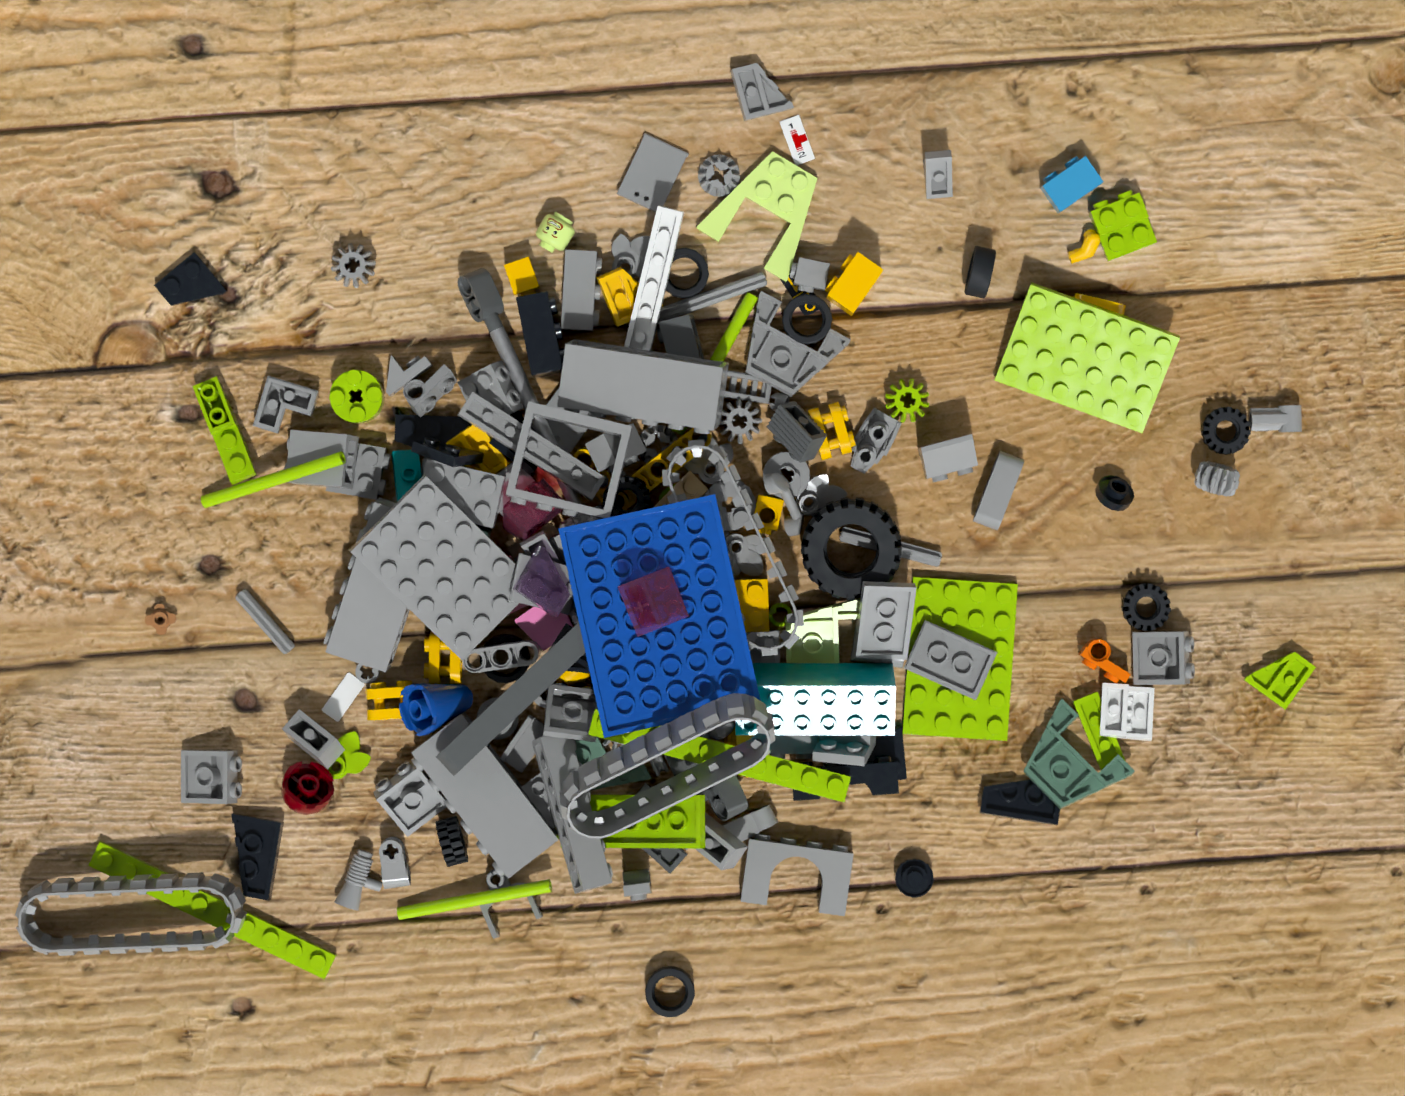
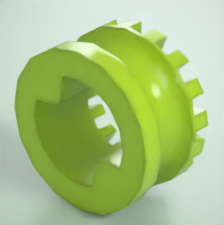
(773, 610)

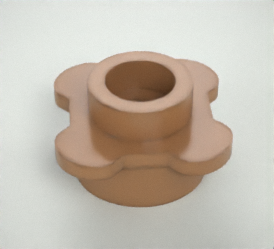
(160, 611)

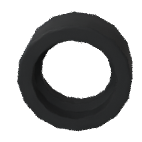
(980, 272)
(703, 277)
(817, 302)
(511, 677)
(650, 993)

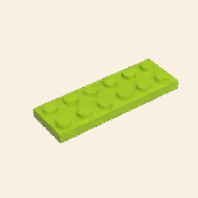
(672, 828)

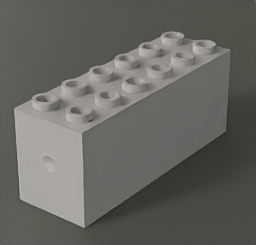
(642, 385)
(370, 615)
(487, 801)

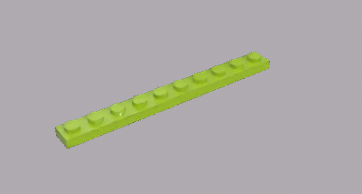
(770, 769)
(214, 912)

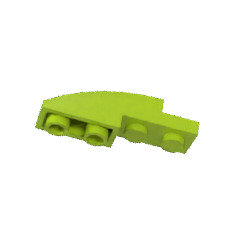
(225, 430)

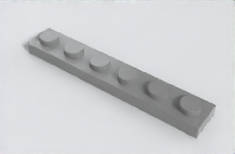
(538, 449)

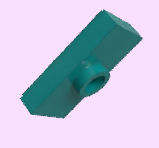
(405, 470)

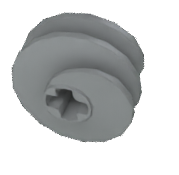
(801, 472)

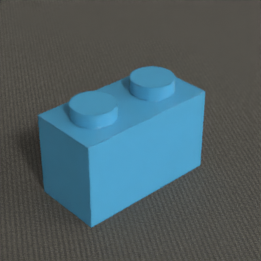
(1071, 184)

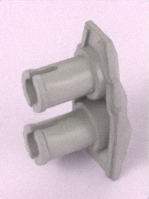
(874, 440)

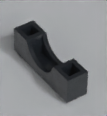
(879, 776)

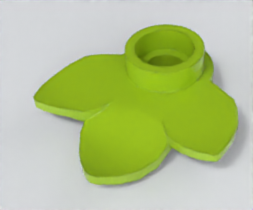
(351, 759)

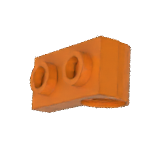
(1113, 672)

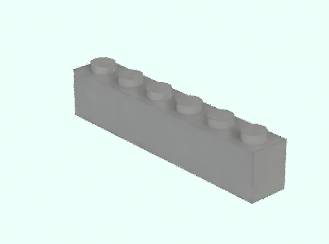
(582, 855)

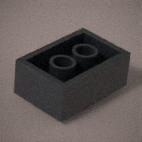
(541, 333)

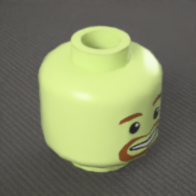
(555, 232)

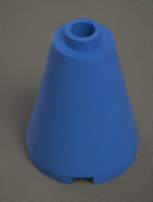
(433, 705)

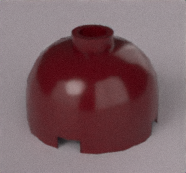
(307, 787)

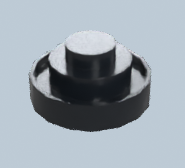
(1114, 493)
(914, 877)

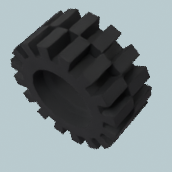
(1209, 430)
(638, 488)
(1162, 607)
(451, 841)

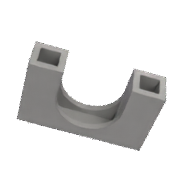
(766, 854)

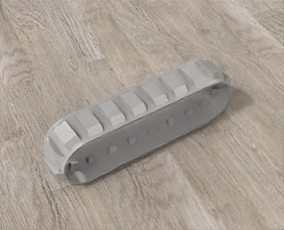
(754, 522)
(678, 788)
(120, 943)

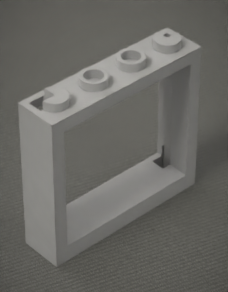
(569, 508)

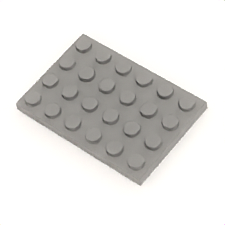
(440, 566)

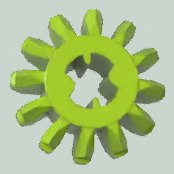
(914, 395)

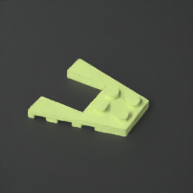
(780, 190)
(820, 633)

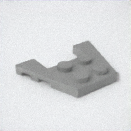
(782, 360)

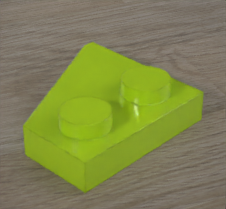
(1281, 678)

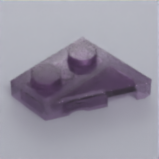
(543, 583)

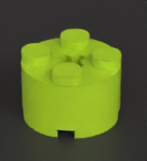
(357, 381)

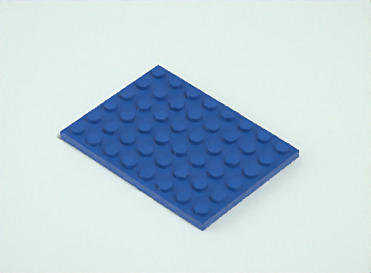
(678, 666)

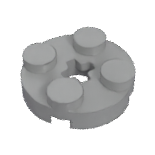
(738, 516)

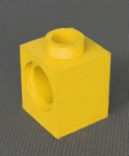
(522, 277)
(774, 504)

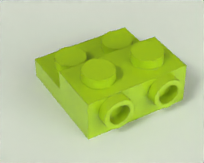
(1122, 225)

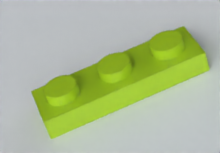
(1089, 713)

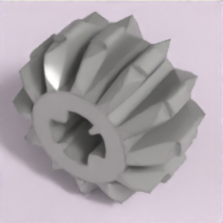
(360, 271)
(740, 412)
(1217, 478)

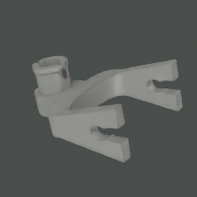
(504, 882)

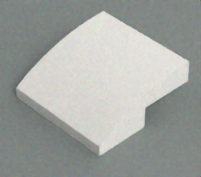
(1127, 711)

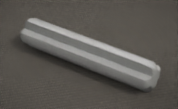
(264, 621)

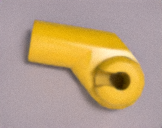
(1088, 248)

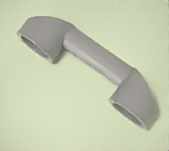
(777, 483)

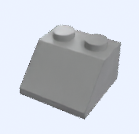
(948, 457)

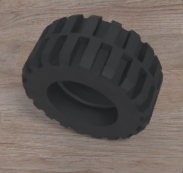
(841, 513)

